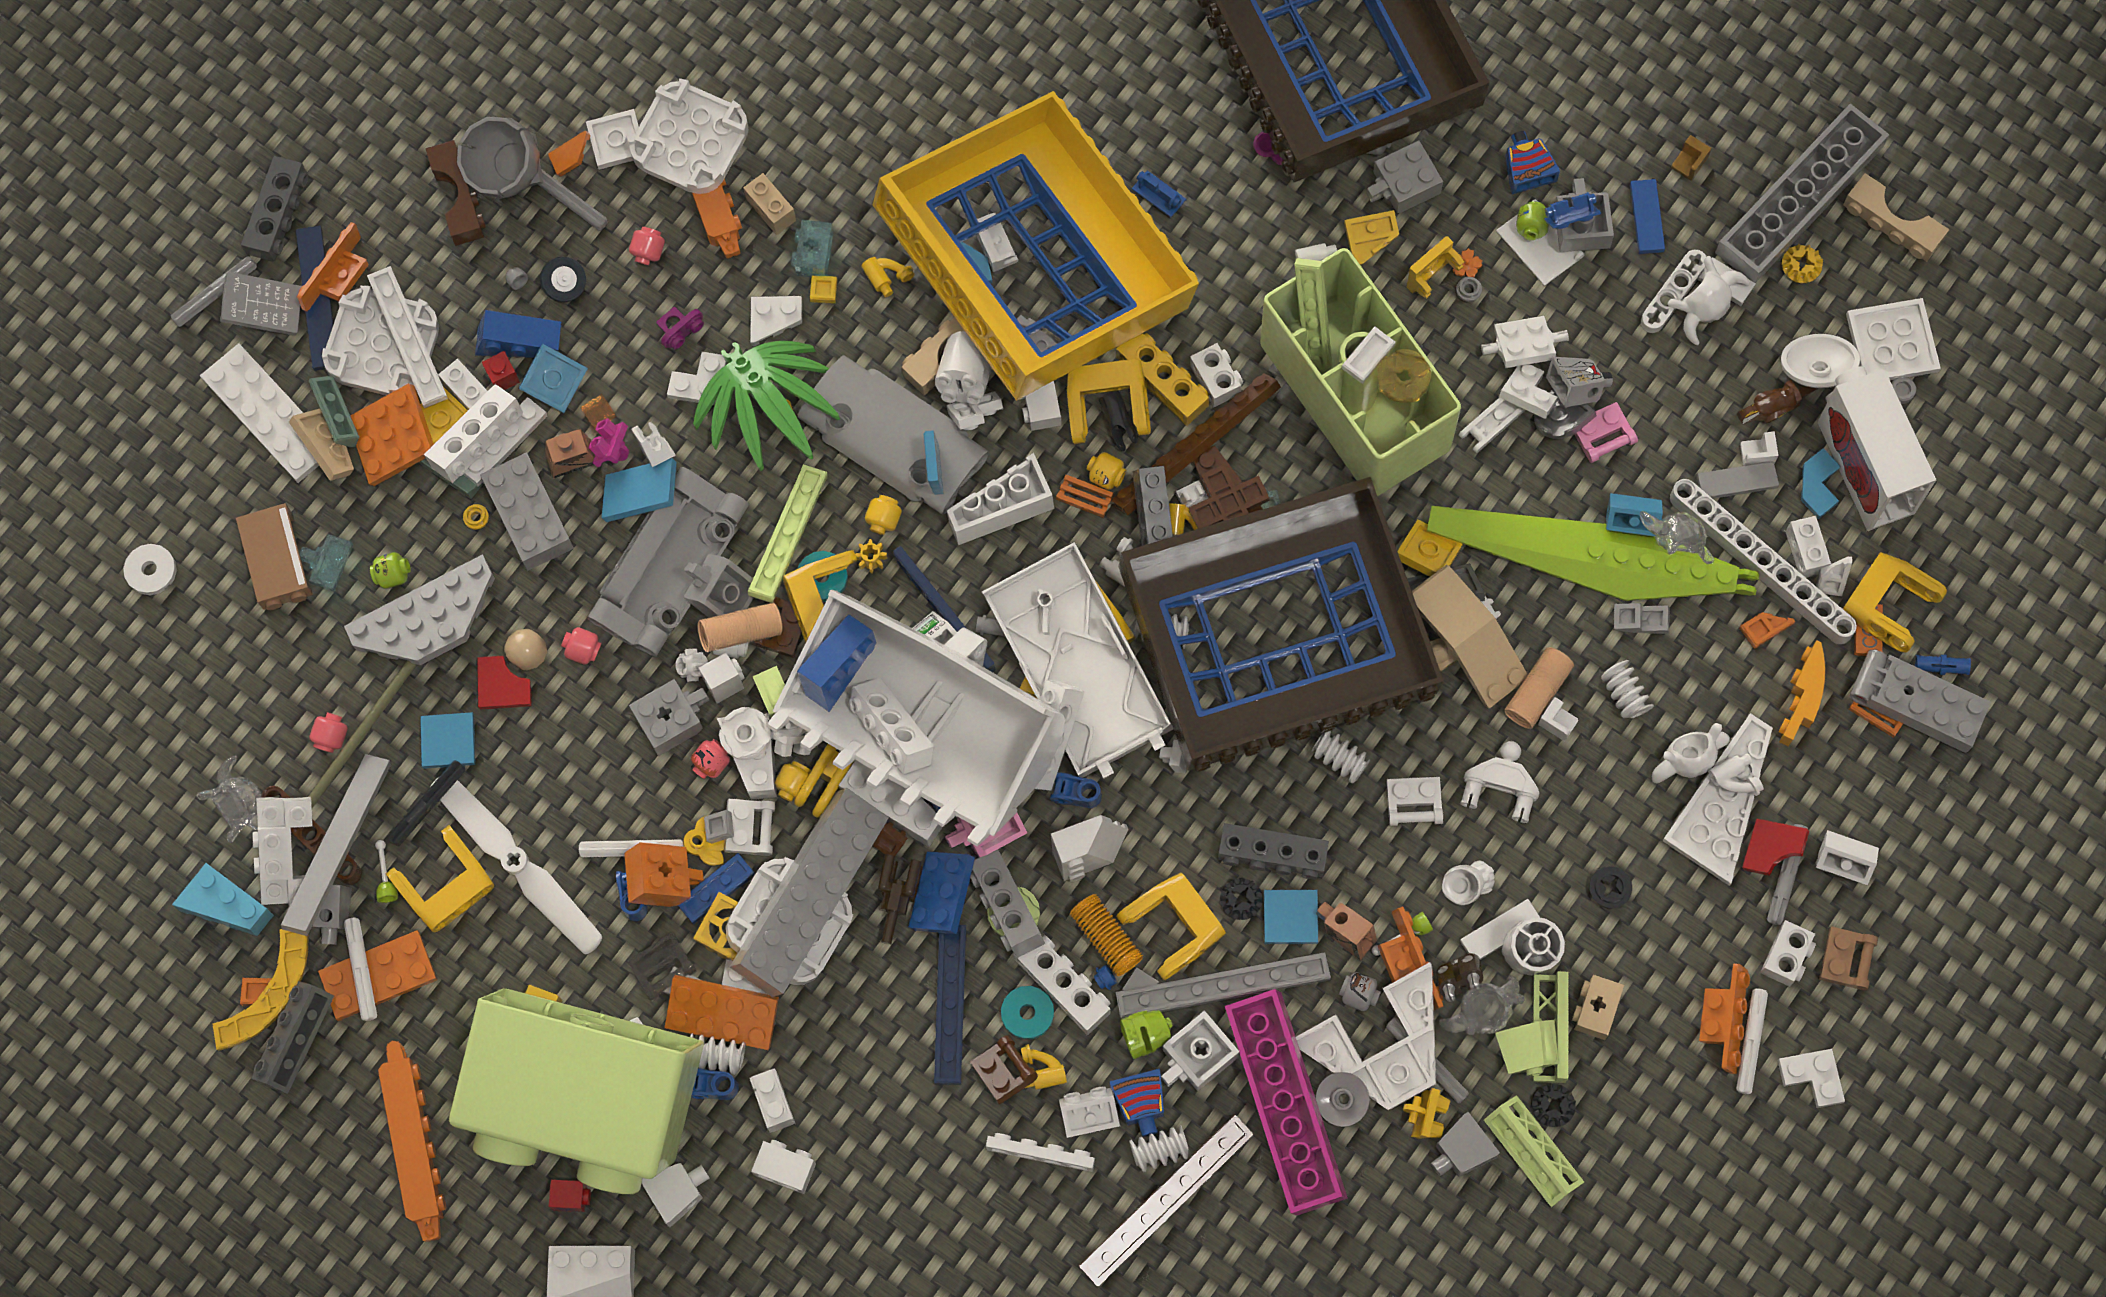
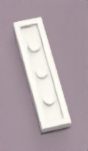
(508, 442)
(1052, 1154)

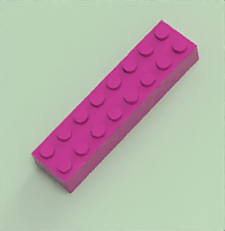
(1286, 1102)

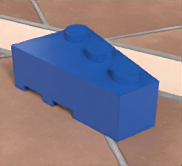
(515, 335)
(836, 662)

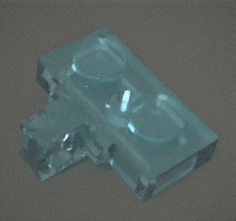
(327, 561)

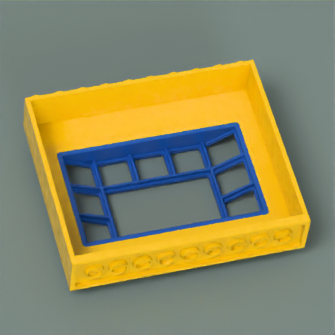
(1086, 208)

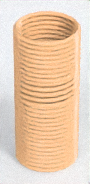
(731, 628)
(1538, 691)

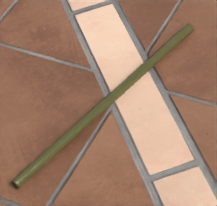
(360, 733)

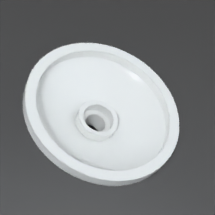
(1818, 359)

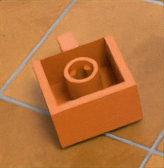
(659, 874)

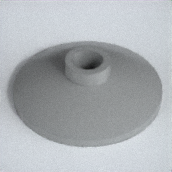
(1329, 1100)

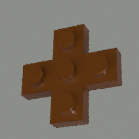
(1226, 499)

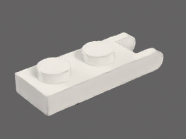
(1492, 422)

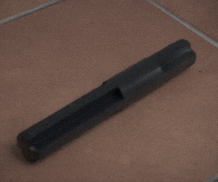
(426, 803)

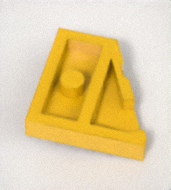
(1370, 234)

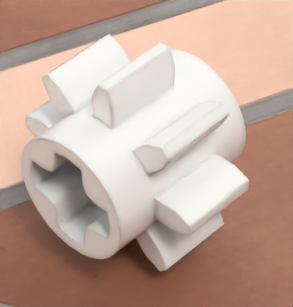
(689, 663)

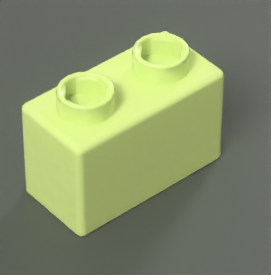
(1362, 424)
(574, 1088)

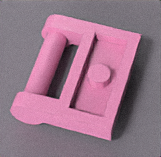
(1608, 421)

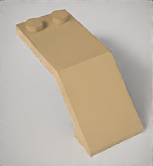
(1470, 634)

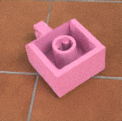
(1009, 832)

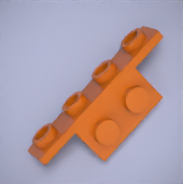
(336, 272)
(1405, 953)
(1724, 1017)

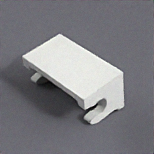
(996, 246)
(653, 446)

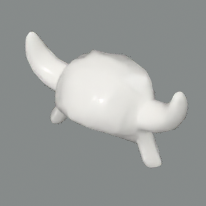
(1709, 299)
(1691, 754)

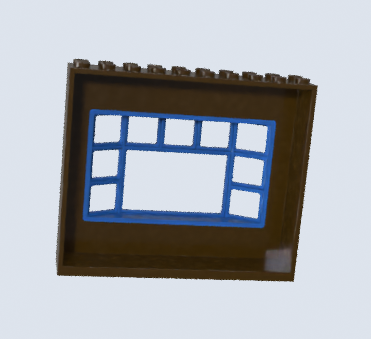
(1420, 38)
(1257, 551)

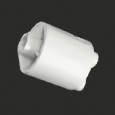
(962, 371)
(1533, 946)

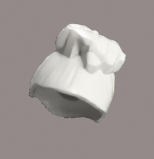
(1466, 883)

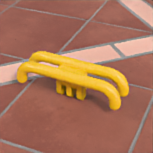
(829, 773)

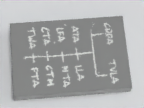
(260, 303)

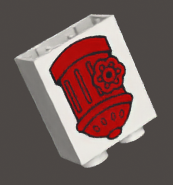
(1875, 447)

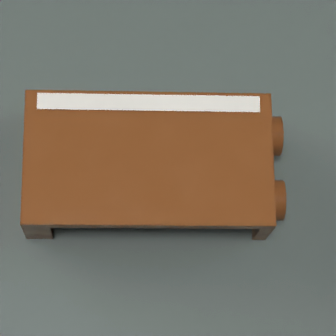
(273, 557)

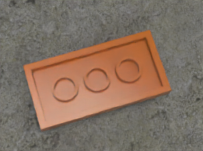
(393, 971)
(721, 1012)

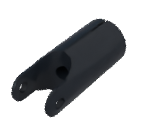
(1117, 418)

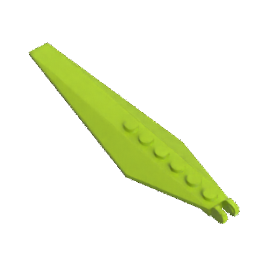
(1591, 556)

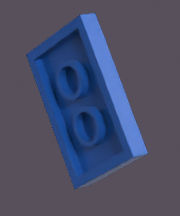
(941, 892)

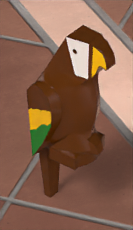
(1774, 403)

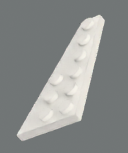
(1716, 818)

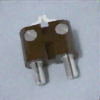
(1457, 975)

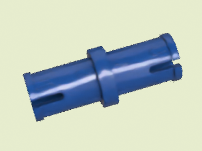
(1961, 665)

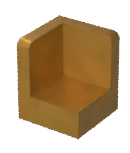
(1691, 157)

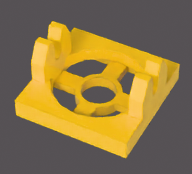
(1430, 264)
(703, 934)

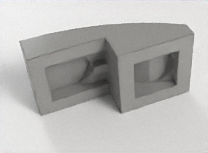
(1641, 619)

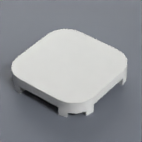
(689, 137)
(363, 348)
(756, 899)

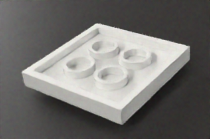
(1894, 339)

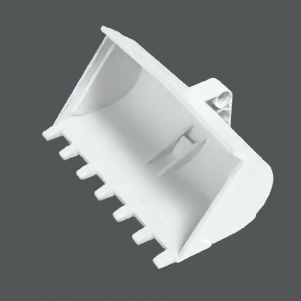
(984, 731)

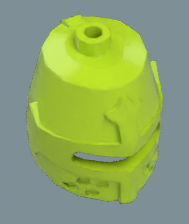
(1145, 1032)

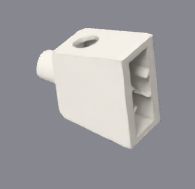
(675, 1191)

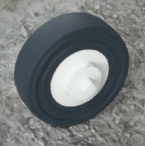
(563, 279)

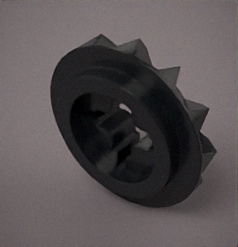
(1608, 875)
(1244, 910)
(1553, 1118)

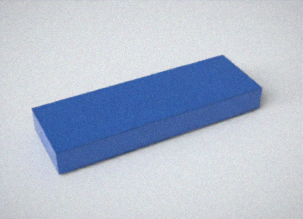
(1647, 216)
(724, 880)

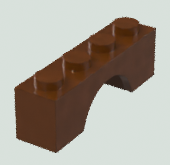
(462, 218)

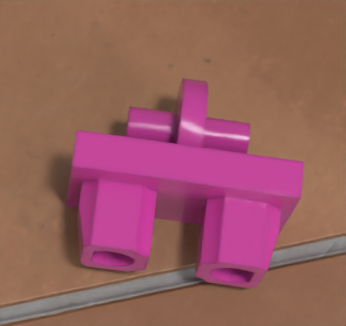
(611, 444)

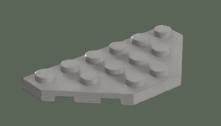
(426, 619)

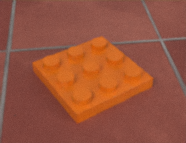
(391, 434)

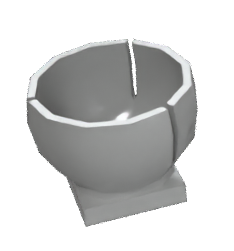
(501, 158)

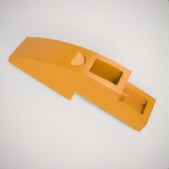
(1809, 687)

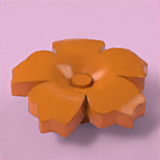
(1470, 264)

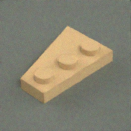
(317, 438)

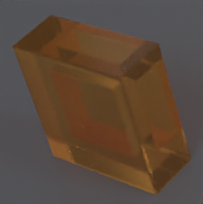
(597, 410)

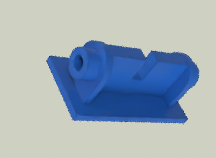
(1158, 193)
(1560, 215)

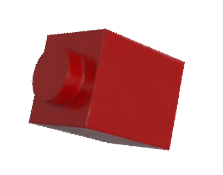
(500, 371)
(568, 1196)

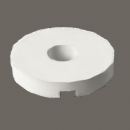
(146, 555)
(755, 744)

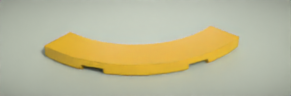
(272, 1000)

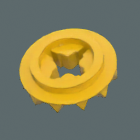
(1791, 266)

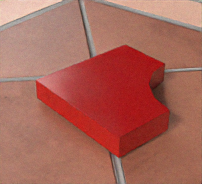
(499, 686)
(1773, 843)

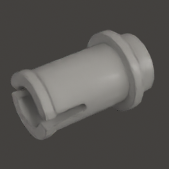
(989, 626)

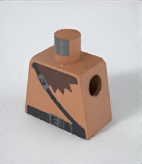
(568, 453)
(1348, 928)

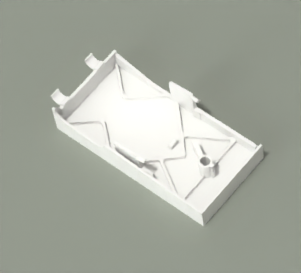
(1071, 637)

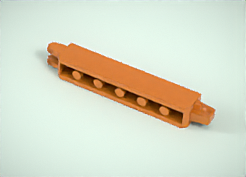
(718, 220)
(411, 1143)

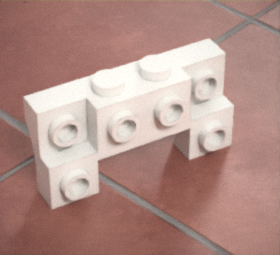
(273, 839)

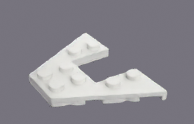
(1399, 1069)

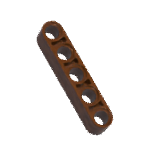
(313, 845)

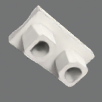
(787, 737)

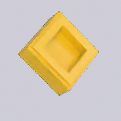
(823, 289)

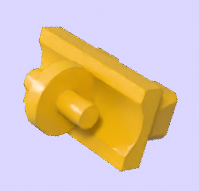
(1423, 1112)

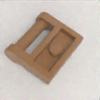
(1839, 957)

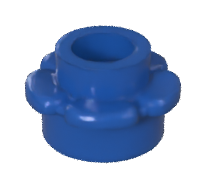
(1105, 977)

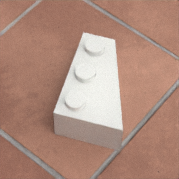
(758, 772)

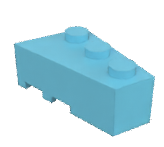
(223, 902)

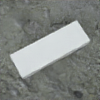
(1491, 935)

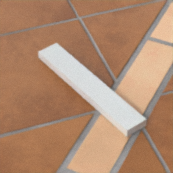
(407, 337)

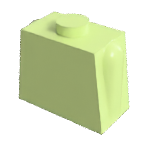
(770, 687)
(1529, 1047)

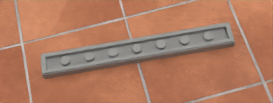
(335, 845)
(1225, 985)

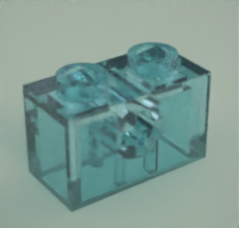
(815, 235)

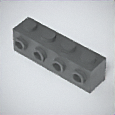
(1273, 850)
(292, 1037)

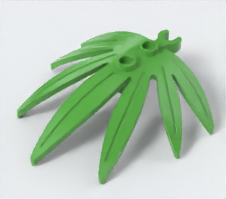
(751, 374)

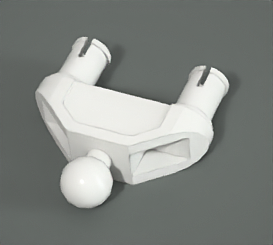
(1502, 776)

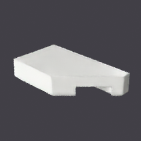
(1834, 577)

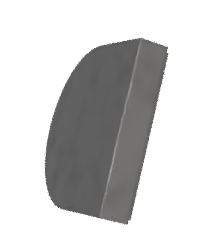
(1564, 421)

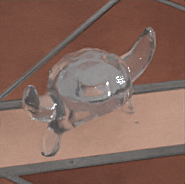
(1678, 533)
(234, 799)
(1485, 1009)

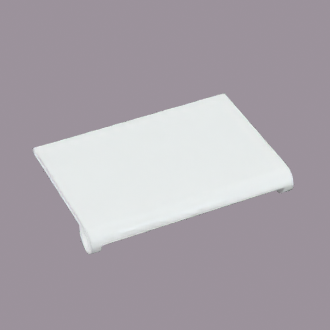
(1539, 255)

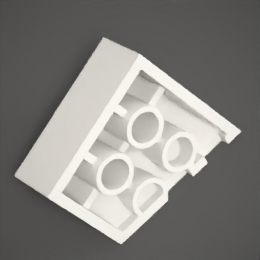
(1087, 846)
(591, 1271)

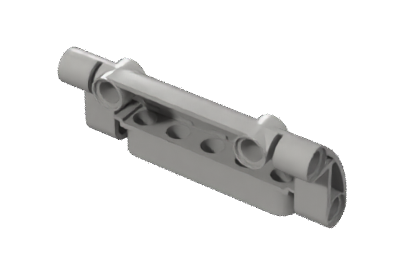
(884, 432)
(654, 562)

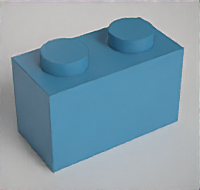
(1624, 513)

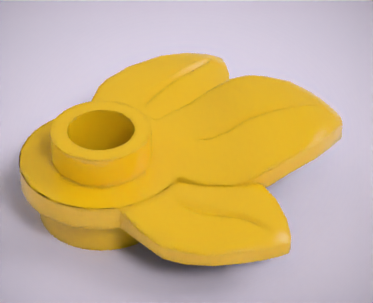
(708, 852)

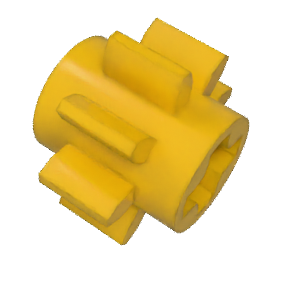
(877, 557)

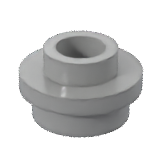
(1472, 283)

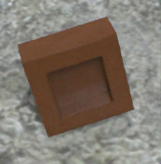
(890, 840)

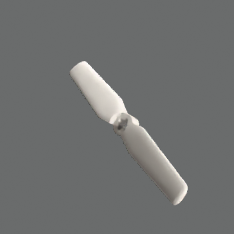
(534, 881)

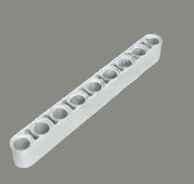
(1767, 573)

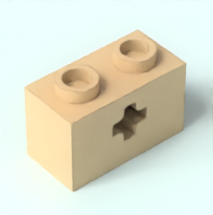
(769, 204)
(1600, 1022)

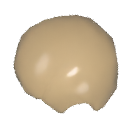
(525, 649)

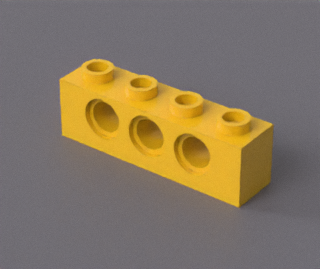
(1185, 407)

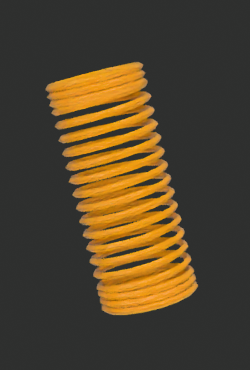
(1083, 910)

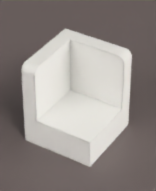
(1759, 450)
(1558, 720)

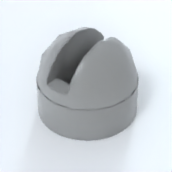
(516, 278)

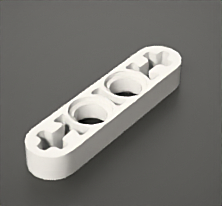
(1673, 290)

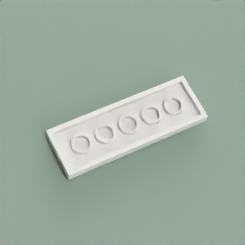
(261, 408)

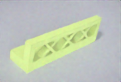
(1560, 1021)
(1530, 1152)

